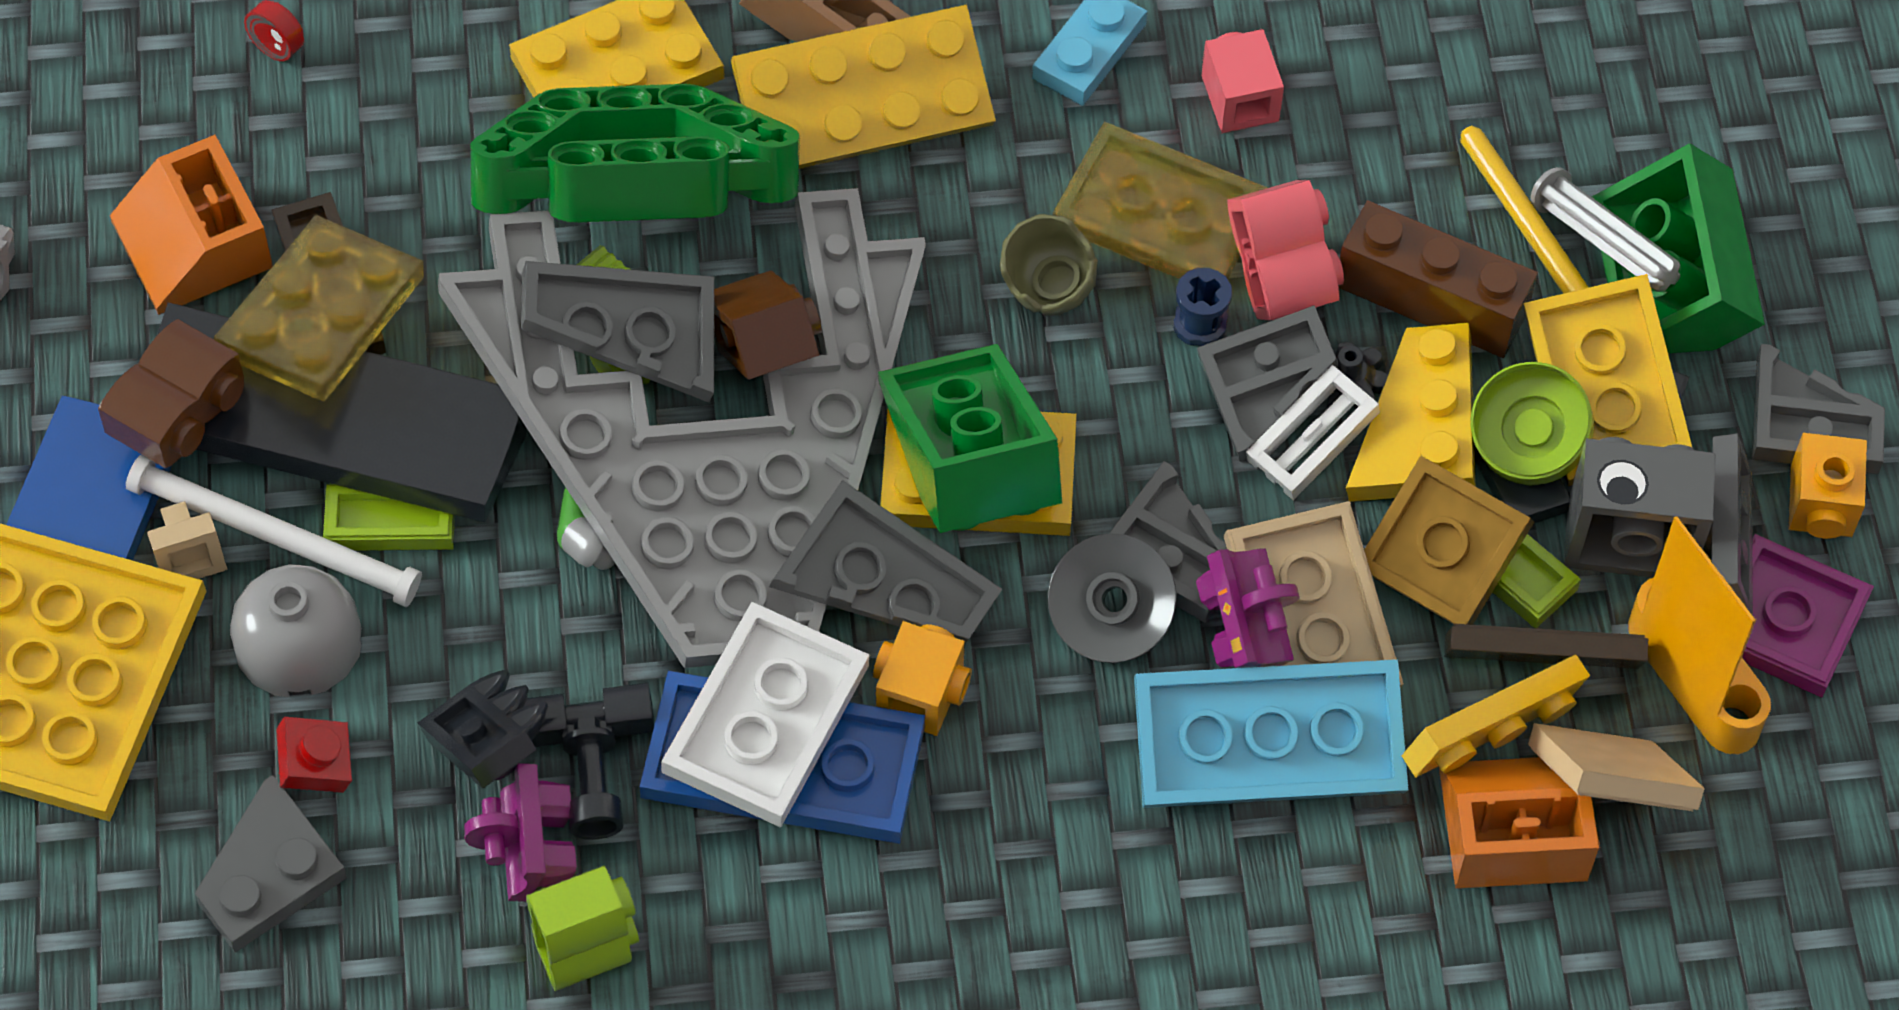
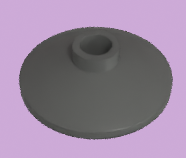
(1080, 591)

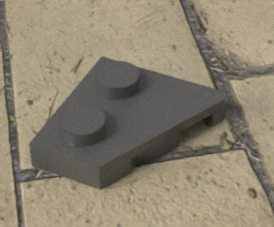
(1265, 372)

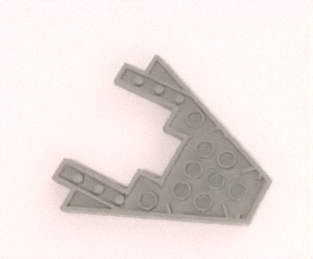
(715, 505)

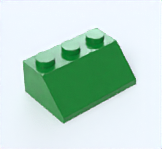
(1695, 215)

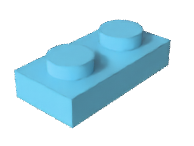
(1088, 47)

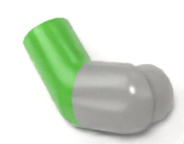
(579, 538)

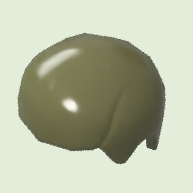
(1048, 264)

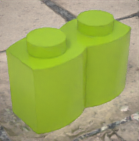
(583, 926)

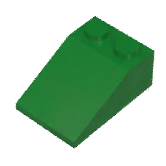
(972, 438)

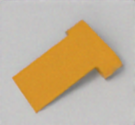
(1698, 643)

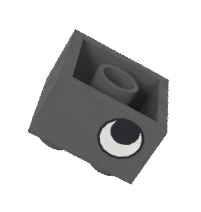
(1628, 500)

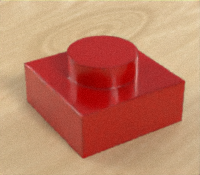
(314, 754)

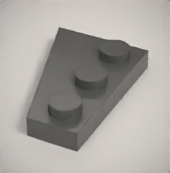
(628, 318)

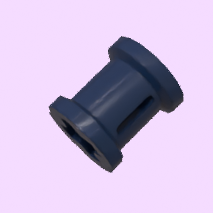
(1202, 308)

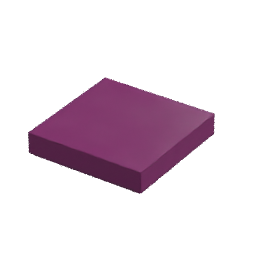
(1801, 616)

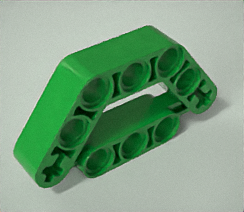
(632, 154)

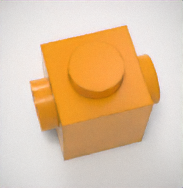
(1827, 485)
(922, 673)

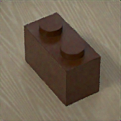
(764, 324)

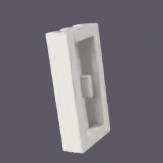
(1277, 471)

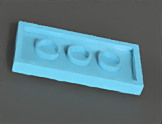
(1270, 733)

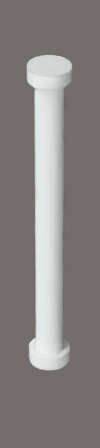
(146, 477)

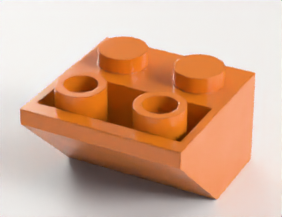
(191, 226)
(1516, 825)

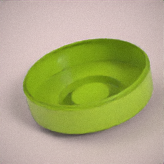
(1531, 423)

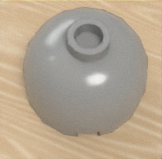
(295, 631)

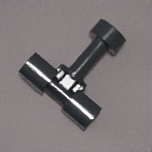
(588, 732)

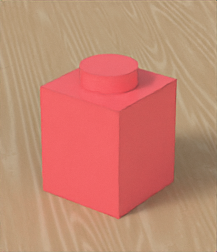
(1242, 80)

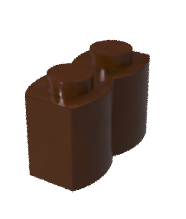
(172, 394)

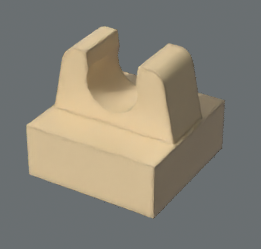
(187, 543)

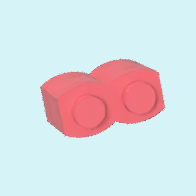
(1285, 249)

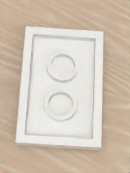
(765, 714)

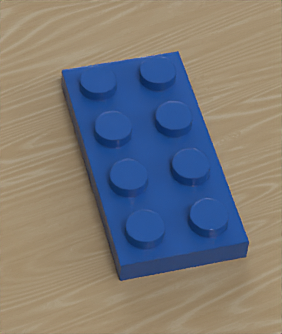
(854, 789)

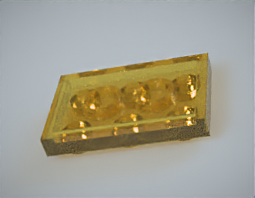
(1154, 204)
(320, 307)

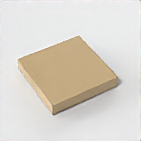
(1616, 767)

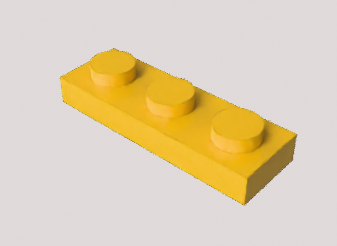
(1497, 718)

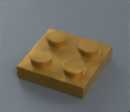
(1445, 543)

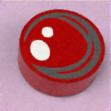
(274, 30)

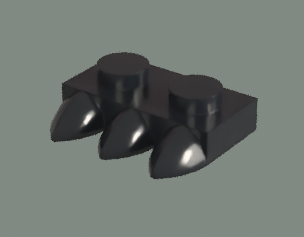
(486, 728)

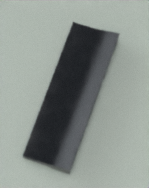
(380, 431)

